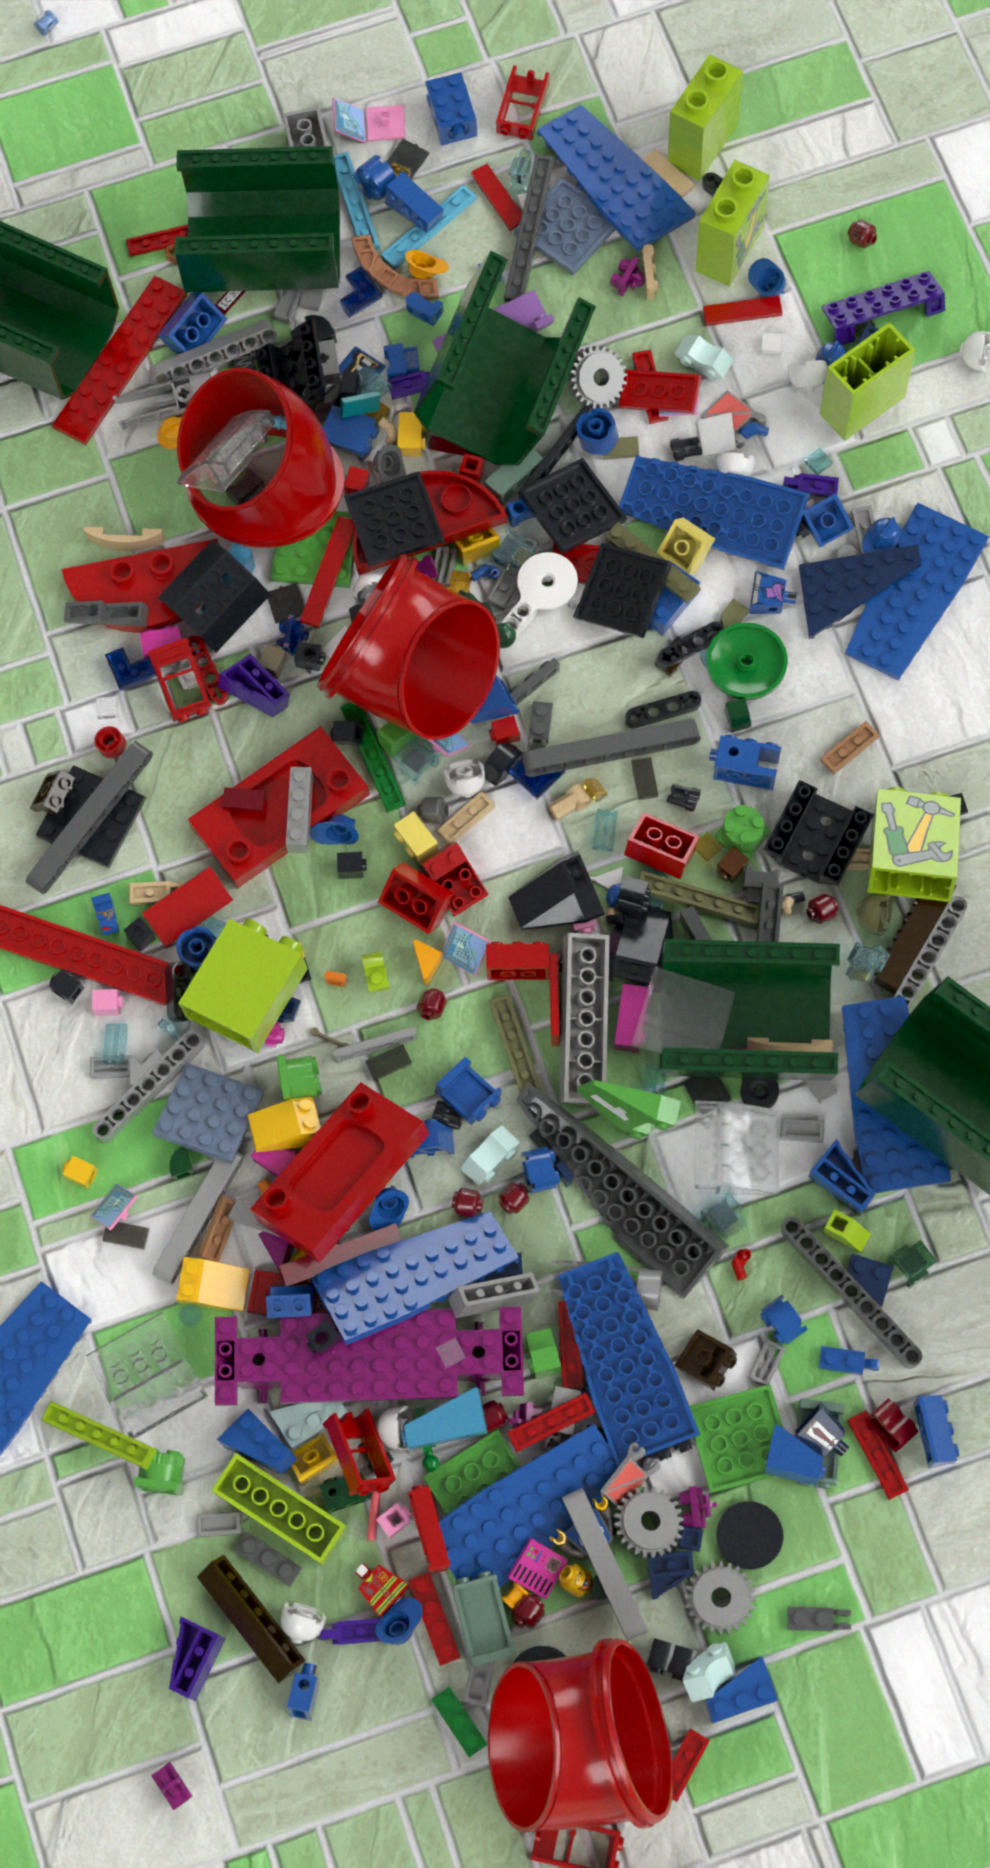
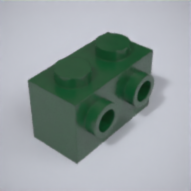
(336, 1494)

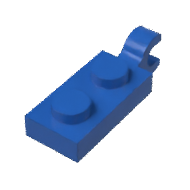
(846, 1361)

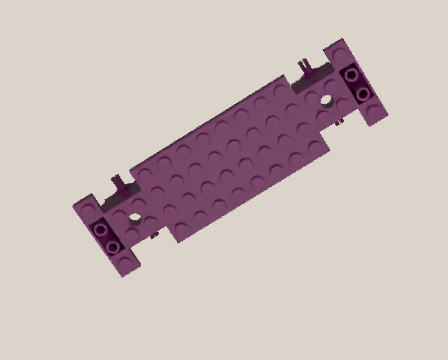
(380, 1367)

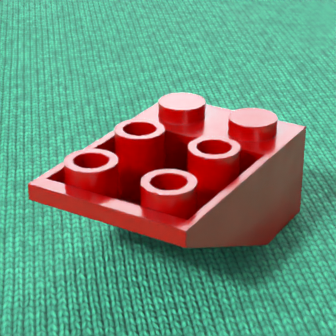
(453, 871)

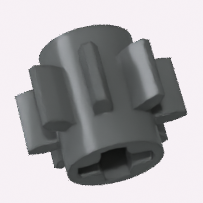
(547, 1442)

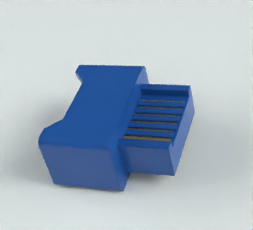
(401, 360)

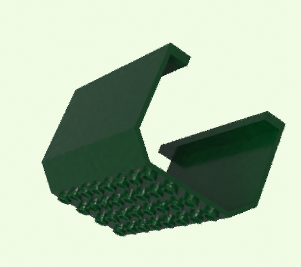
(260, 219)
(52, 312)
(495, 377)
(778, 996)
(938, 1079)

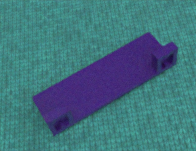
(883, 301)

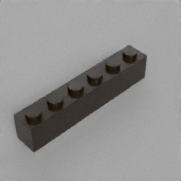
(909, 942)
(251, 1618)

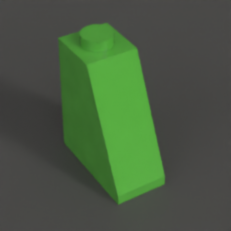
(393, 738)

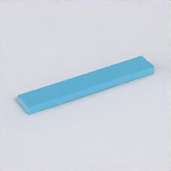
(354, 199)
(416, 237)

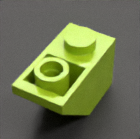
(846, 1231)

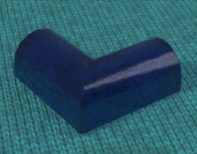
(364, 295)
(126, 673)
(534, 785)

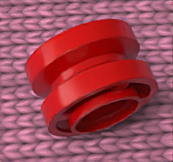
(107, 734)

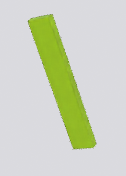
(99, 1435)

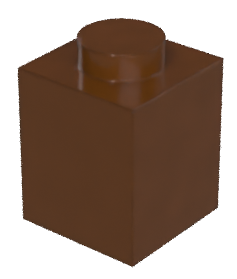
(732, 865)

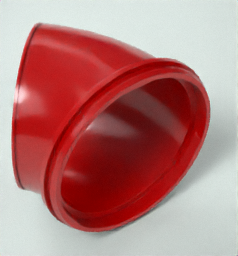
(306, 483)
(416, 654)
(580, 1742)

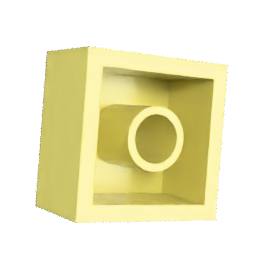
(686, 545)

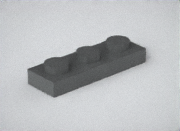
(534, 681)
(770, 912)
(268, 1559)

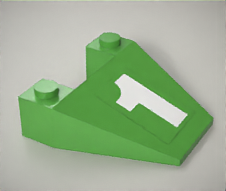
(631, 1109)

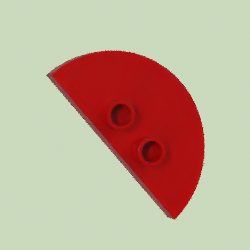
(460, 507)
(134, 579)

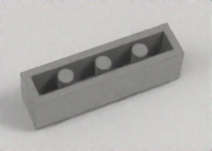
(299, 810)
(493, 1294)

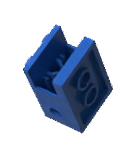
(451, 108)
(738, 760)

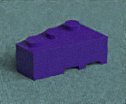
(255, 686)
(194, 1658)

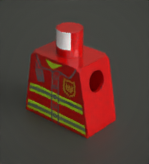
(380, 1587)

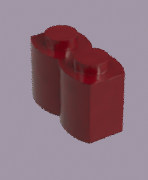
(892, 1425)

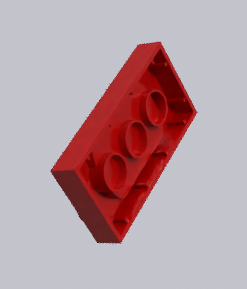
(252, 841)
(339, 1172)

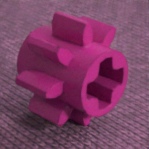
(276, 1036)

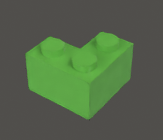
(543, 1353)

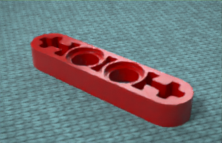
(206, 670)

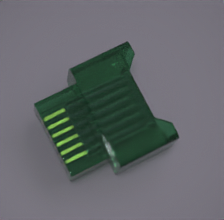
(913, 1262)

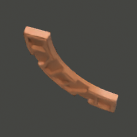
(386, 276)

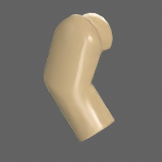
(391, 430)

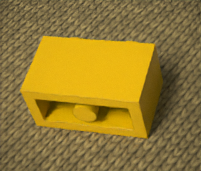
(410, 435)

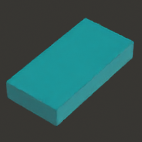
(360, 404)

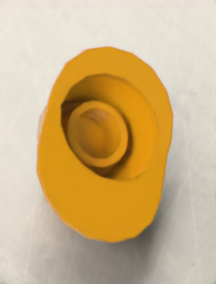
(424, 265)
(168, 432)

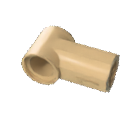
(574, 799)

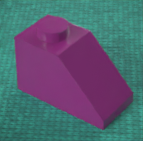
(277, 1248)

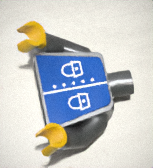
(570, 1540)

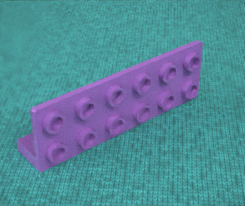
(524, 310)

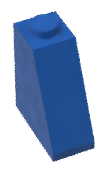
(497, 704)
(793, 1459)

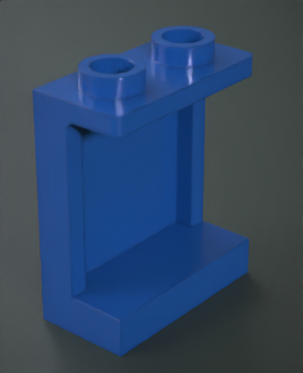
(351, 433)
(467, 1092)
(290, 1300)

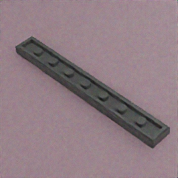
(529, 227)

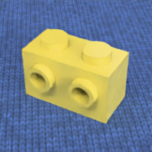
(415, 837)

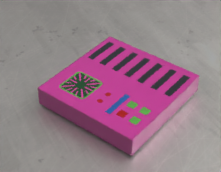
(537, 1568)

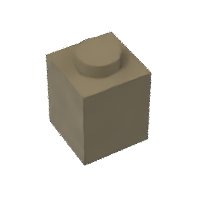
(273, 659)

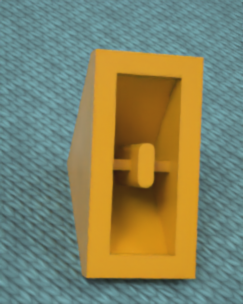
(428, 960)

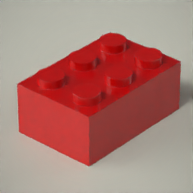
(661, 845)
(415, 898)
(517, 961)

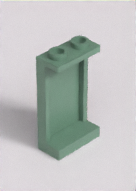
(831, 1461)
(483, 1619)

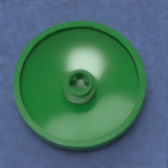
(746, 661)

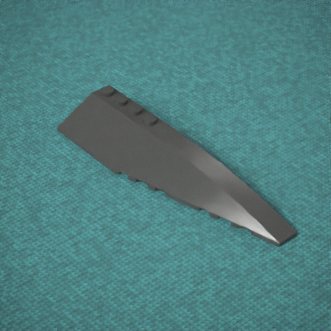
(630, 1202)

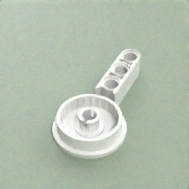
(536, 596)

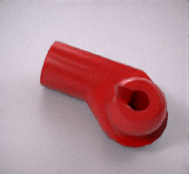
(738, 1263)

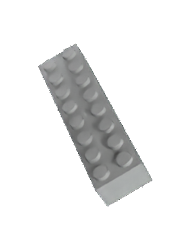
(583, 1014)

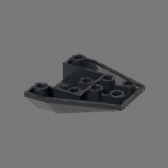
(557, 896)
(639, 945)

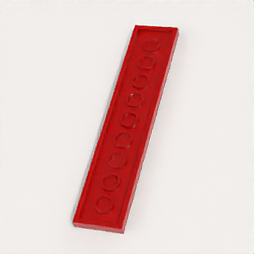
(119, 360)
(83, 955)

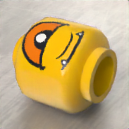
(576, 1580)

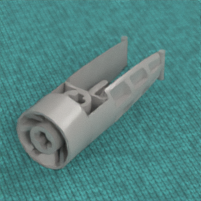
(165, 400)
(648, 1284)

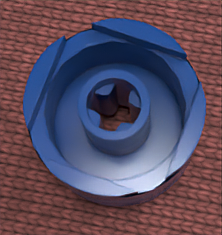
(374, 177)
(597, 431)
(194, 940)
(539, 1169)
(783, 1320)

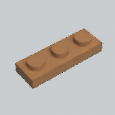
(849, 747)
(217, 1231)

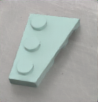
(305, 1420)

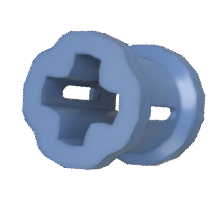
(46, 22)

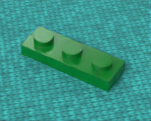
(459, 1722)

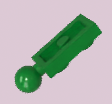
(430, 1462)

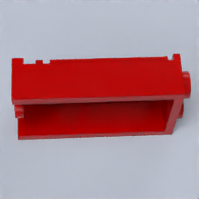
(527, 86)
(170, 654)
(360, 1427)
(429, 1528)
(546, 1841)

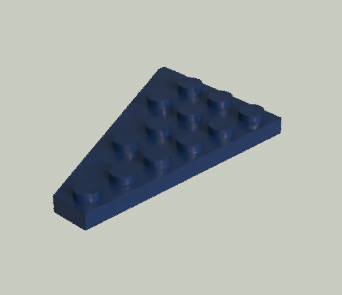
(842, 584)

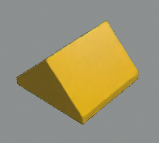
(477, 546)
(314, 1459)

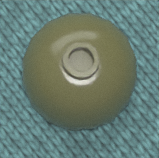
(874, 913)

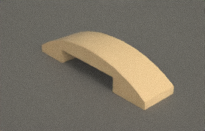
(149, 539)
(816, 1045)

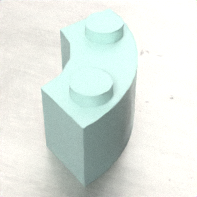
(704, 357)
(490, 1156)
(709, 1672)

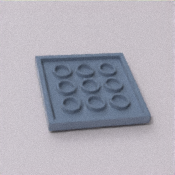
(570, 227)
(208, 1113)

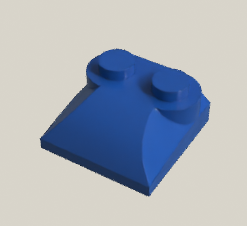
(827, 520)

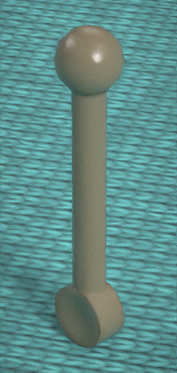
(315, 1032)

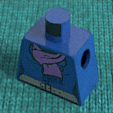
(769, 594)
(300, 1701)

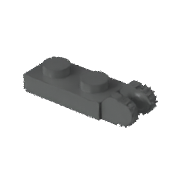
(539, 724)
(816, 1619)

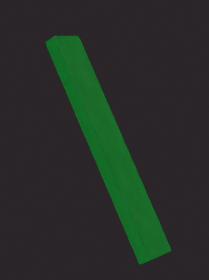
(375, 760)

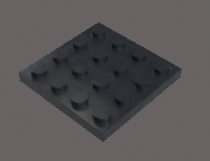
(572, 505)
(394, 518)
(622, 590)
(111, 833)

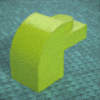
(375, 972)

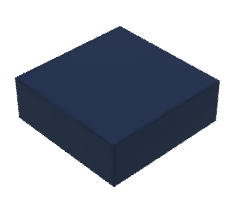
(564, 1173)
(691, 1538)

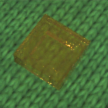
(708, 846)

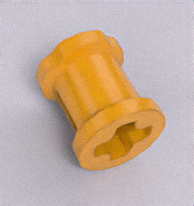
(514, 1595)

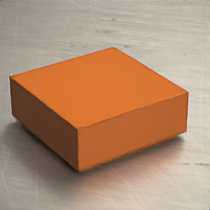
(335, 978)

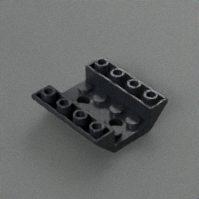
(296, 375)
(225, 604)
(802, 831)

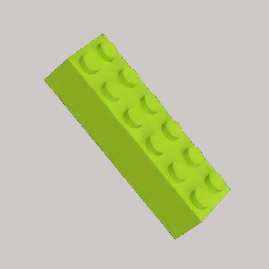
(279, 1509)

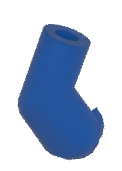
(753, 428)
(485, 571)
(613, 895)

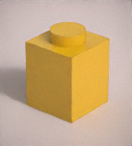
(79, 1172)

